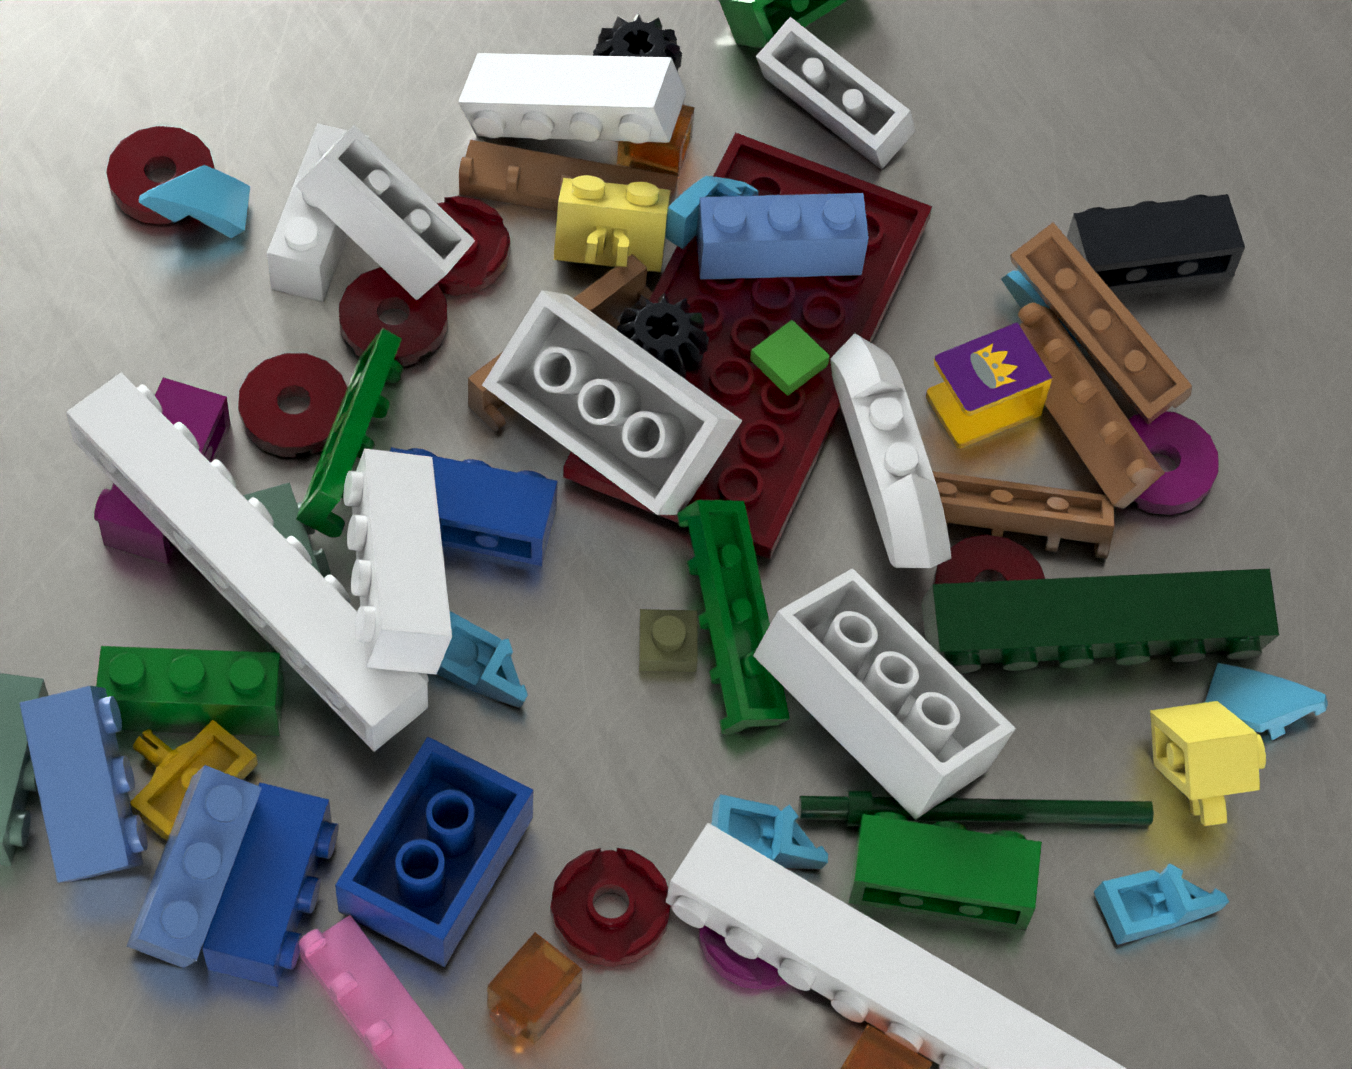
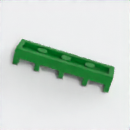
(348, 433)
(733, 612)

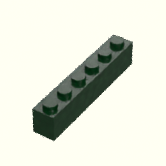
(1101, 618)

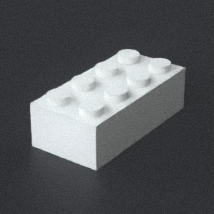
(611, 403)
(883, 692)

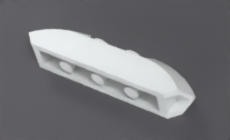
(891, 455)

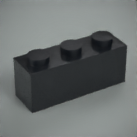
(1160, 242)

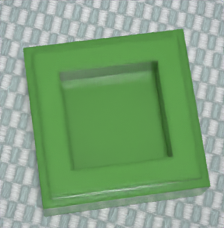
(789, 357)

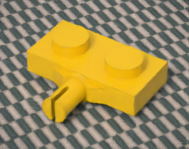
(163, 795)

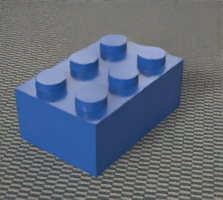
(435, 851)

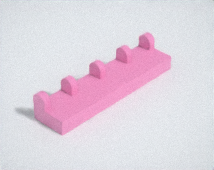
(374, 999)

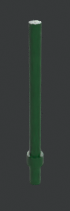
(857, 803)

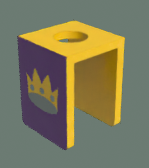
(989, 385)

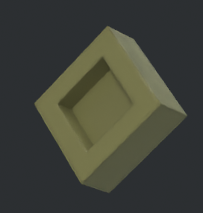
(668, 640)

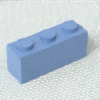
(781, 236)
(83, 783)
(194, 867)

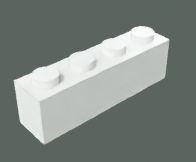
(573, 97)
(398, 562)

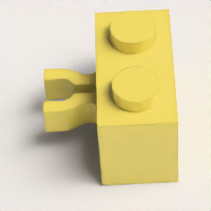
(610, 222)
(1207, 755)

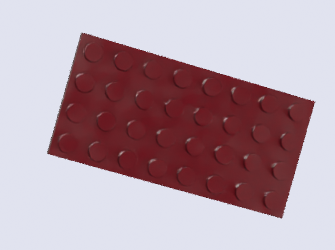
(779, 433)

